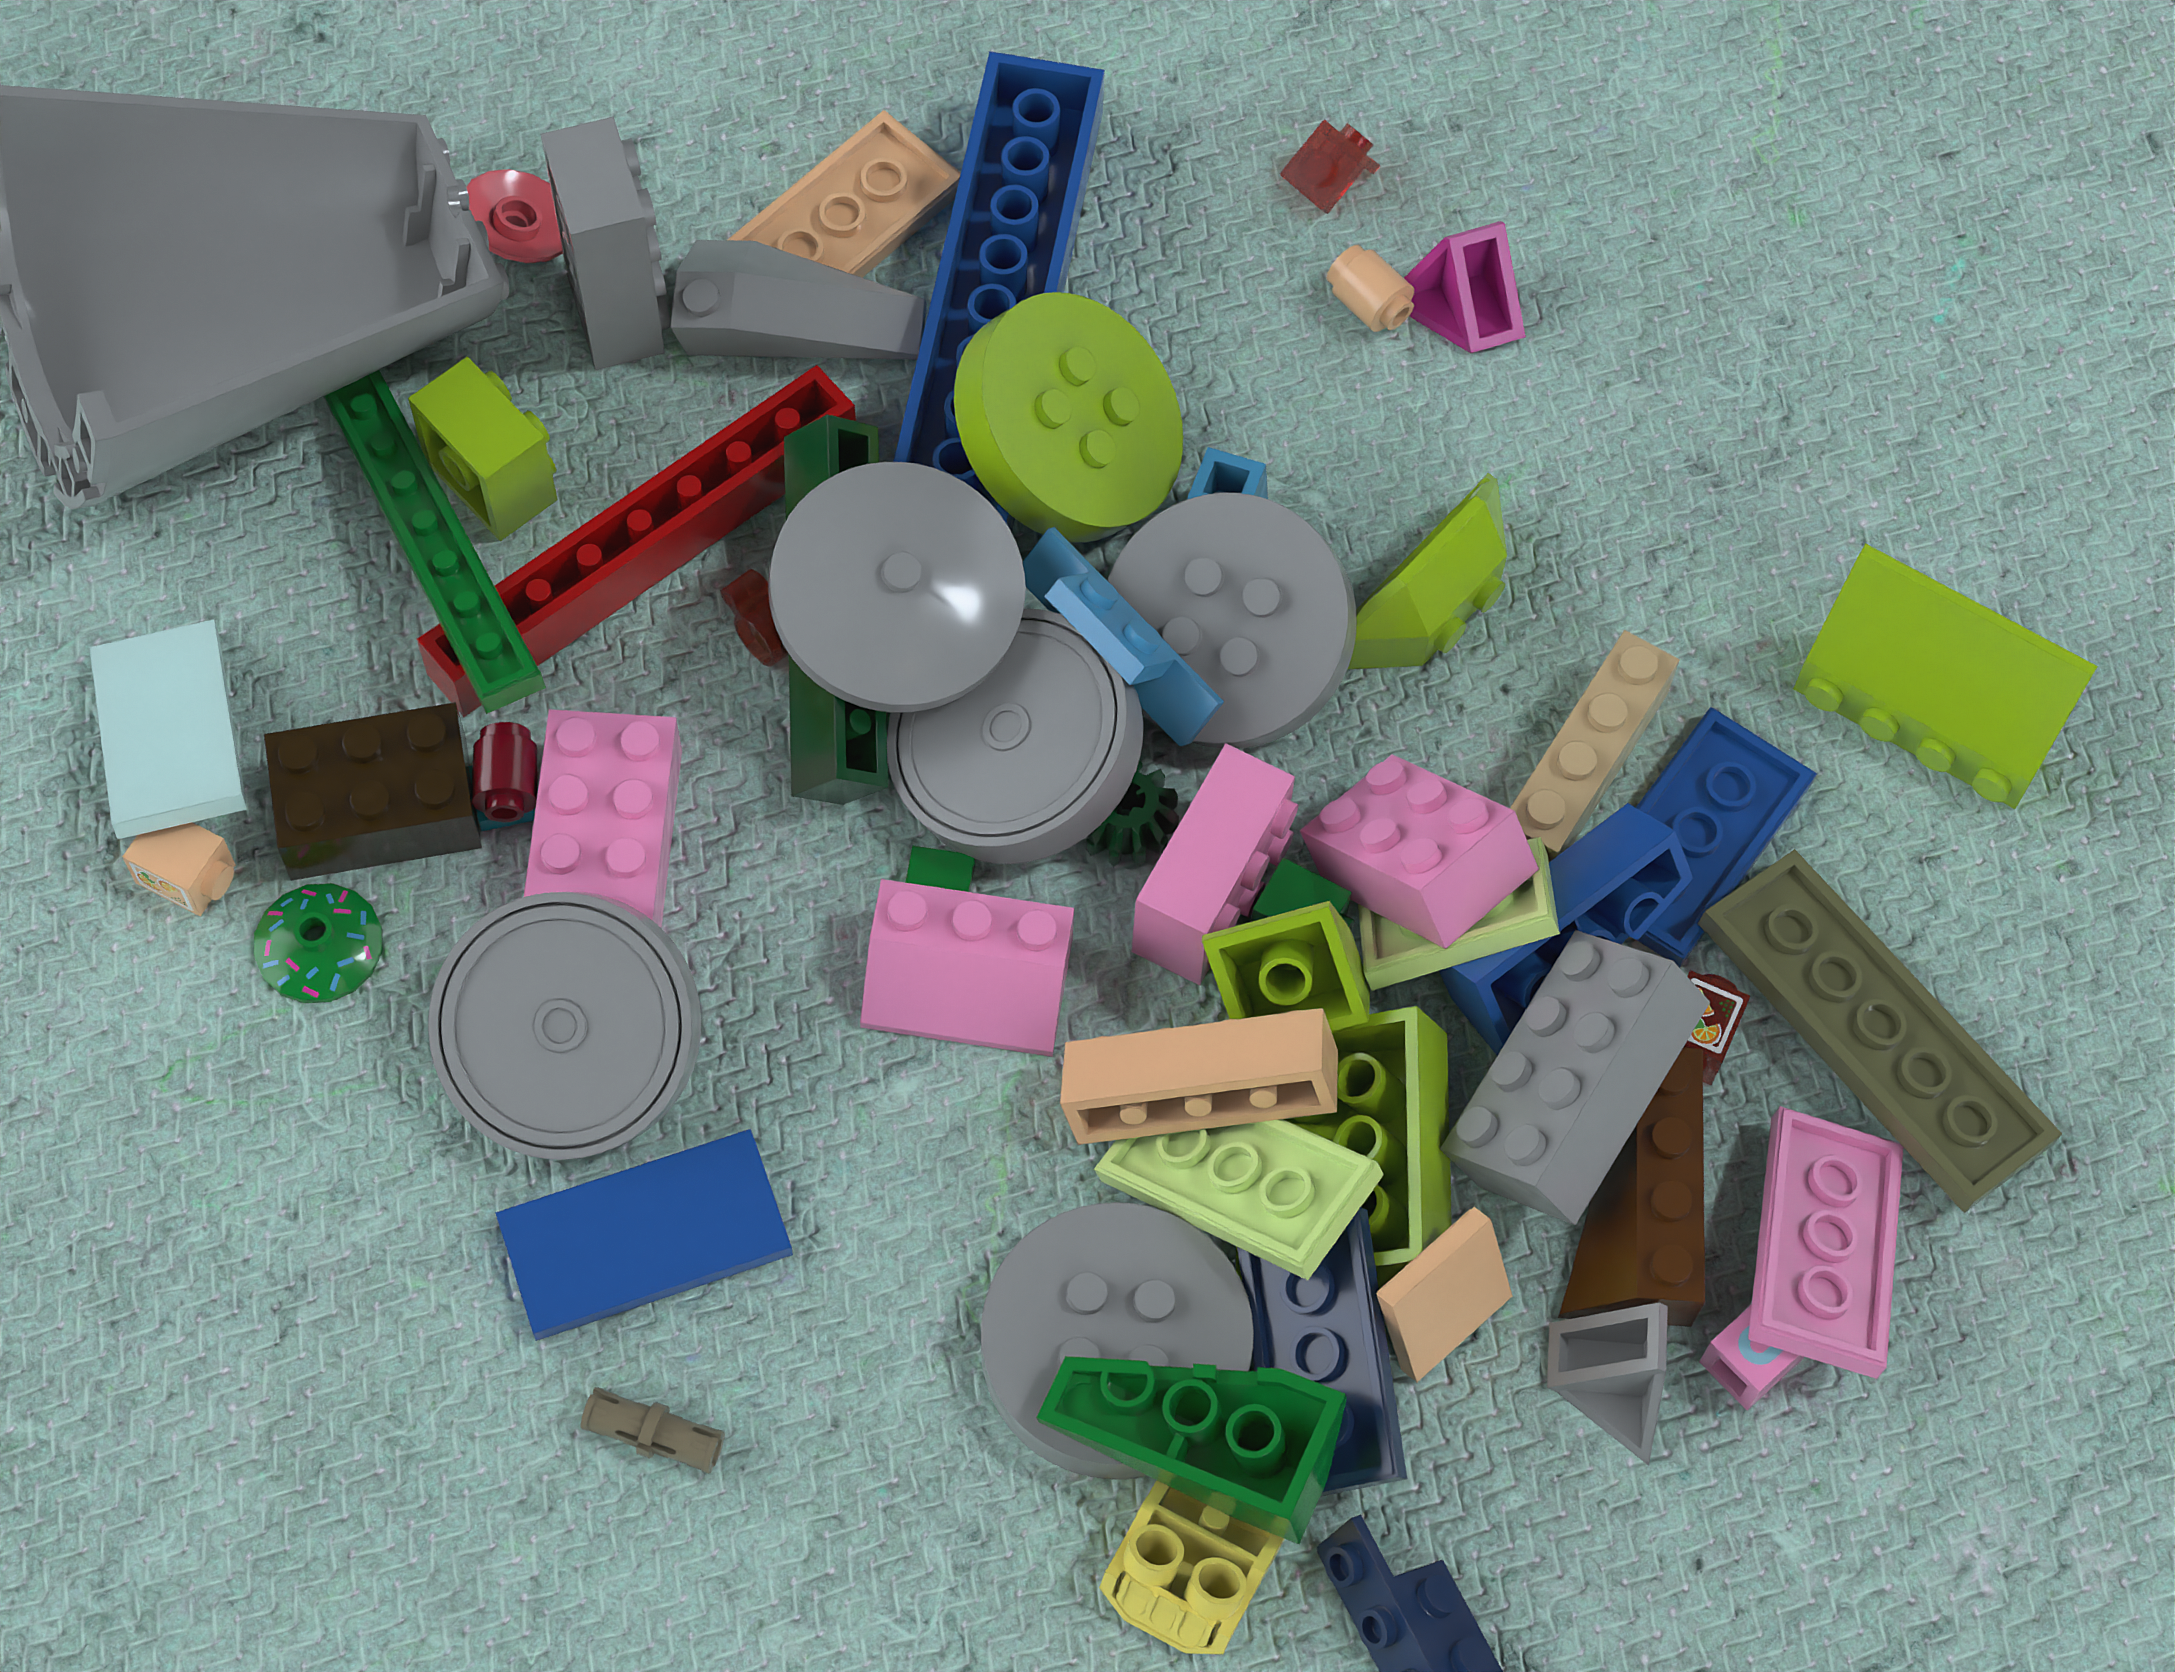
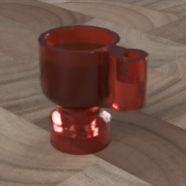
(753, 618)

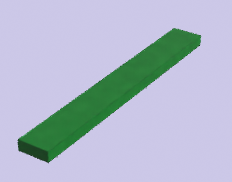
(435, 543)

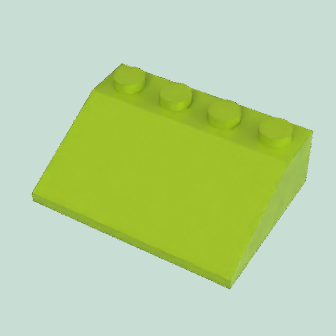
(1942, 677)
(1398, 1115)

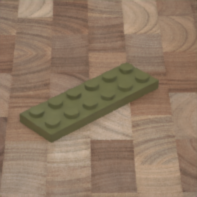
(1880, 1030)

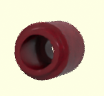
(504, 772)

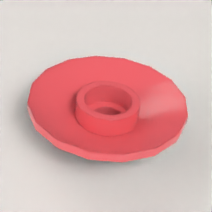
(516, 215)

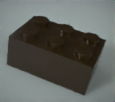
(371, 791)

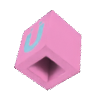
(1746, 1366)

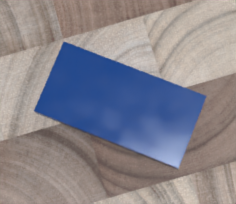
(1726, 803)
(643, 1234)

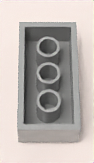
(608, 241)
(1575, 1076)

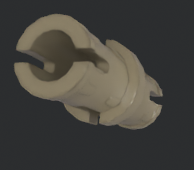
(652, 1430)

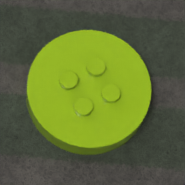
(1068, 417)

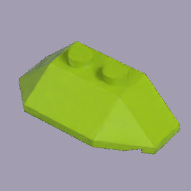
(1436, 586)

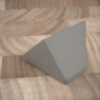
(1613, 1370)

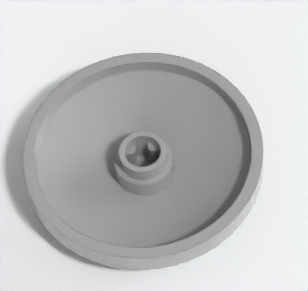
(896, 586)

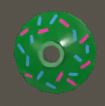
(324, 967)

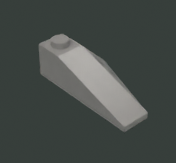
(778, 304)

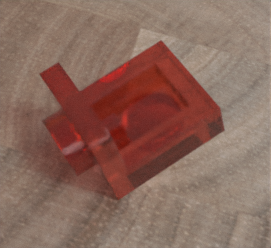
(1329, 164)

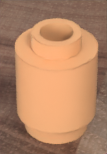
(1371, 288)

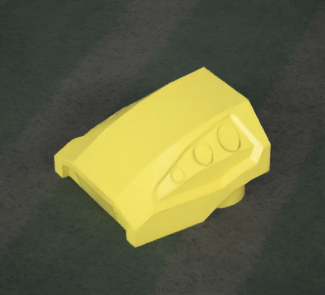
(1187, 1571)

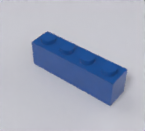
(1602, 885)

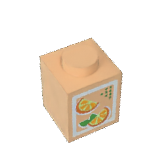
(182, 865)

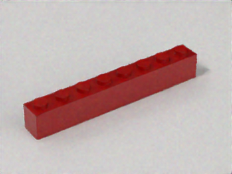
(647, 531)

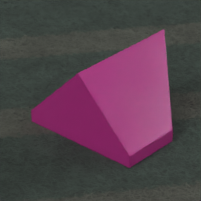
(1469, 289)

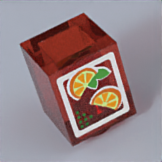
(1718, 1022)

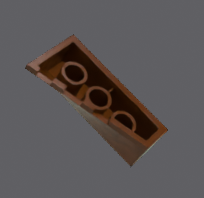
(1648, 1213)

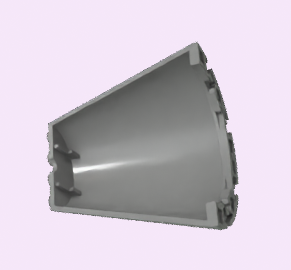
(214, 269)

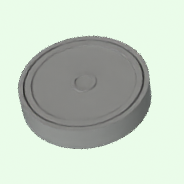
(1248, 606)
(1025, 754)
(564, 1024)
(1110, 1288)

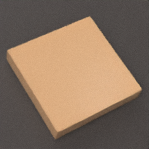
(1444, 1294)

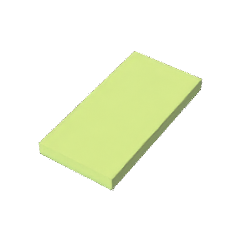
(1249, 1185)

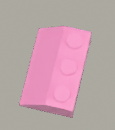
(966, 967)

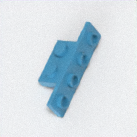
(1162, 679)

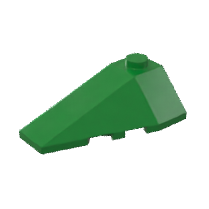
(1224, 1437)

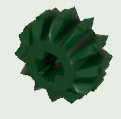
(1147, 822)

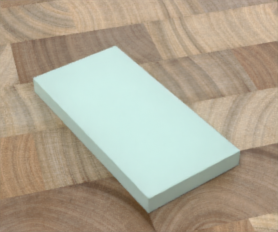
(166, 729)

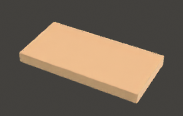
(859, 200)

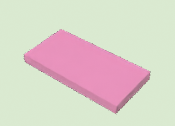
(1827, 1243)

